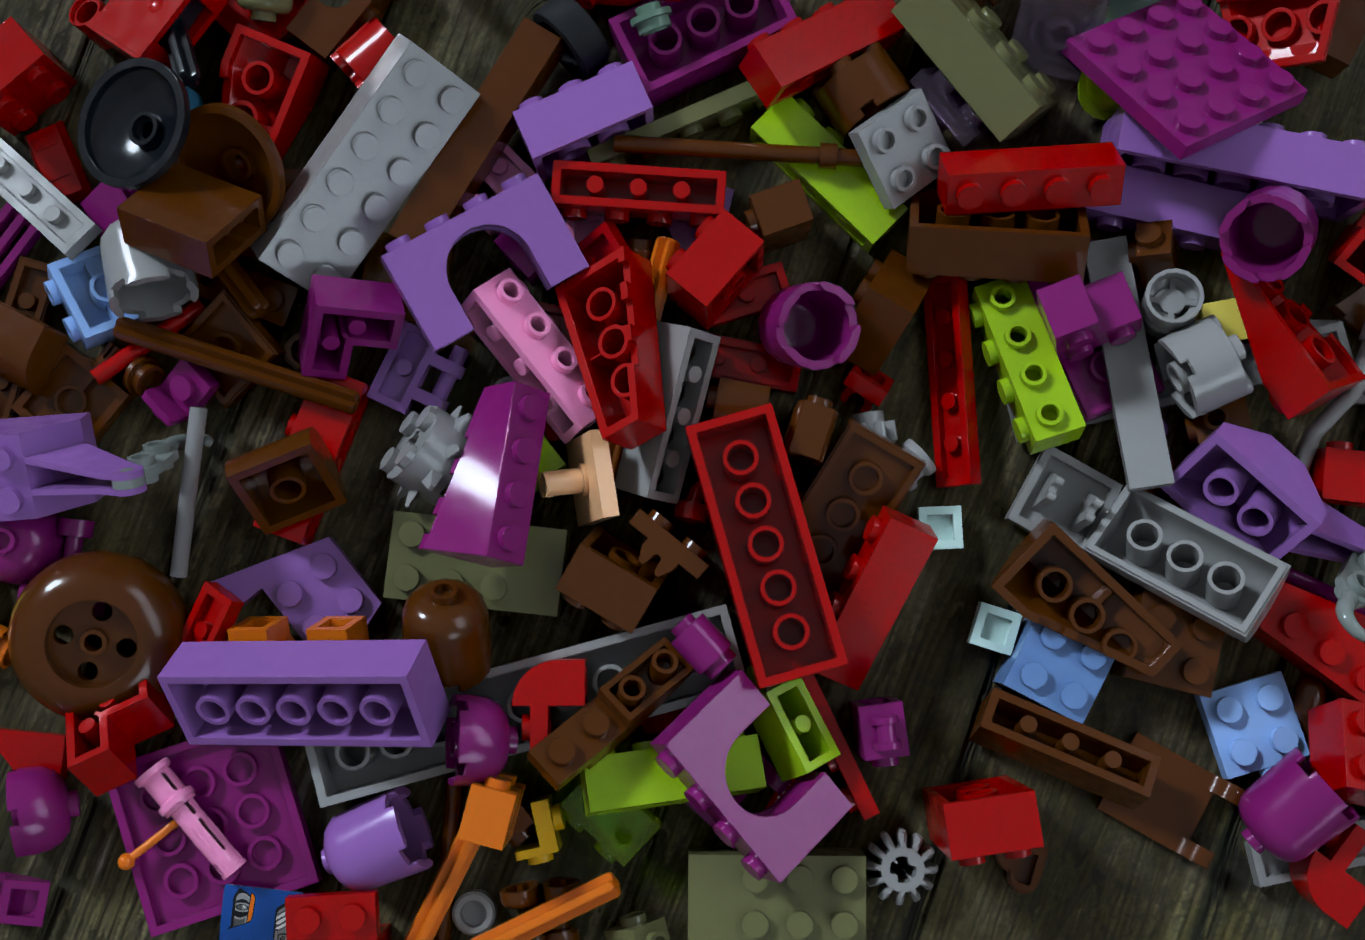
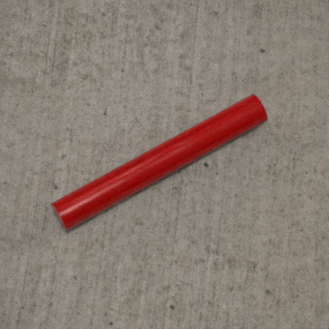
(124, 357)

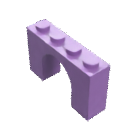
(521, 212)

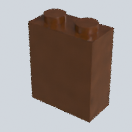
(192, 220)

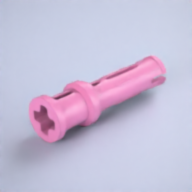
(178, 802)

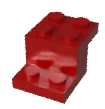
(335, 916)

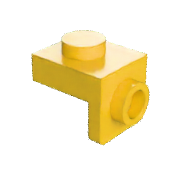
(548, 822)

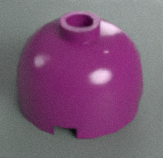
(29, 548)
(477, 739)
(39, 809)

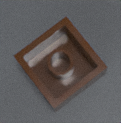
(610, 580)
(1195, 664)

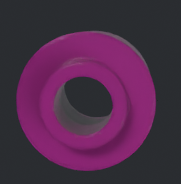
(702, 645)

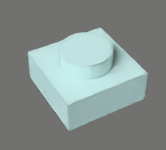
(946, 524)
(994, 628)

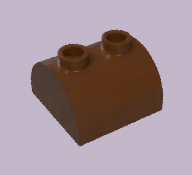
(287, 480)

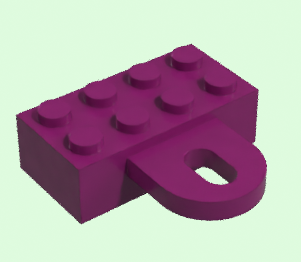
(699, 46)

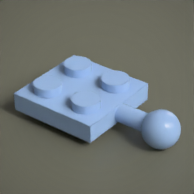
(1251, 725)

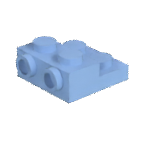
(83, 293)

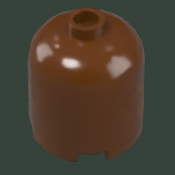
(456, 629)

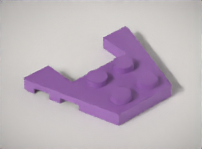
(308, 585)

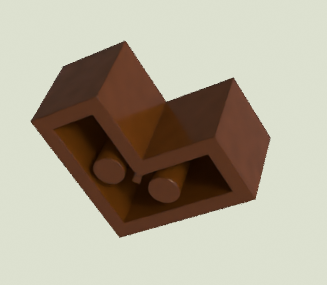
(884, 309)

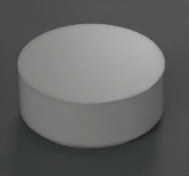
(474, 912)

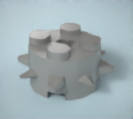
(426, 453)

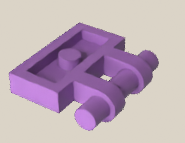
(405, 369)

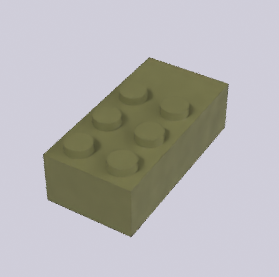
(980, 62)
(511, 589)
(814, 902)

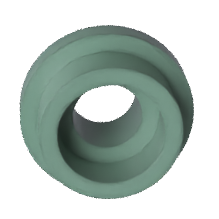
(651, 18)

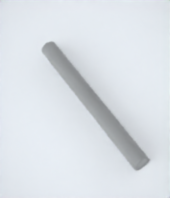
(188, 492)

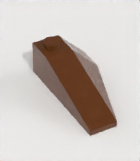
(1071, 594)

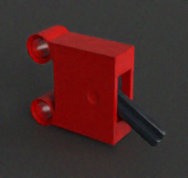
(149, 29)

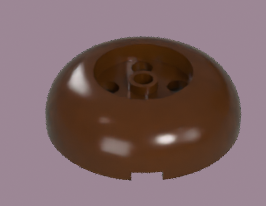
(64, 593)

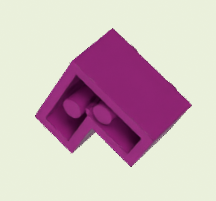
(346, 314)
(1088, 314)

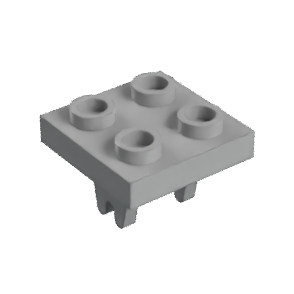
(900, 148)
(1063, 493)

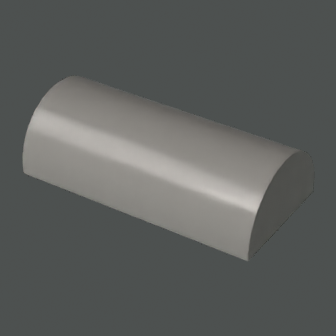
(1188, 562)

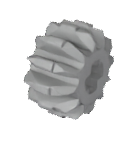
(913, 855)

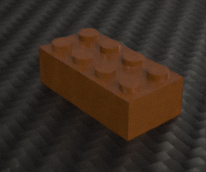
(995, 245)

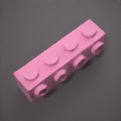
(531, 349)

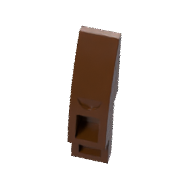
(611, 715)

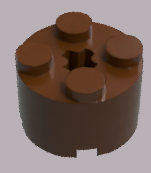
(859, 89)

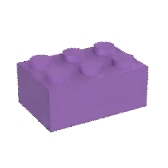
(582, 116)

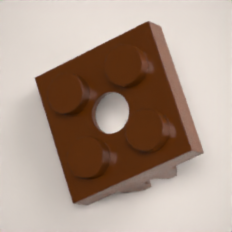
(664, 545)

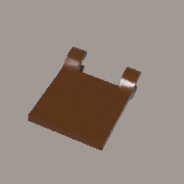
(1175, 802)

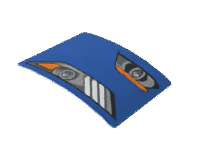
(253, 913)

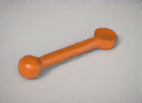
(127, 860)

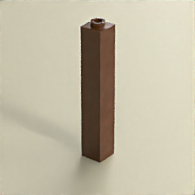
(484, 130)

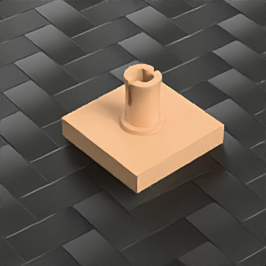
(587, 478)

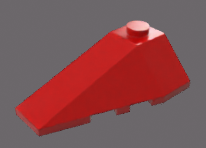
(271, 82)
(1290, 354)

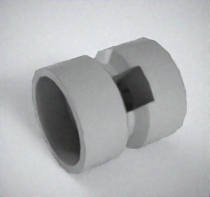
(1171, 302)

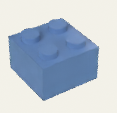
(1054, 671)

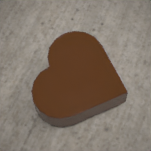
(1023, 873)

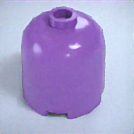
(377, 841)

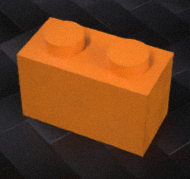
(492, 811)

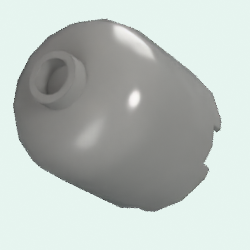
(142, 281)

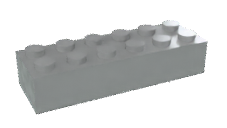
(366, 165)

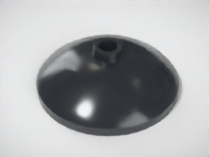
(134, 123)

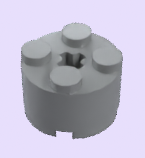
(1203, 366)

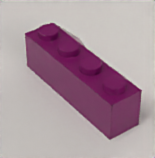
(493, 480)

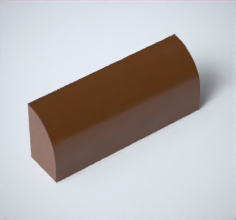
(27, 349)

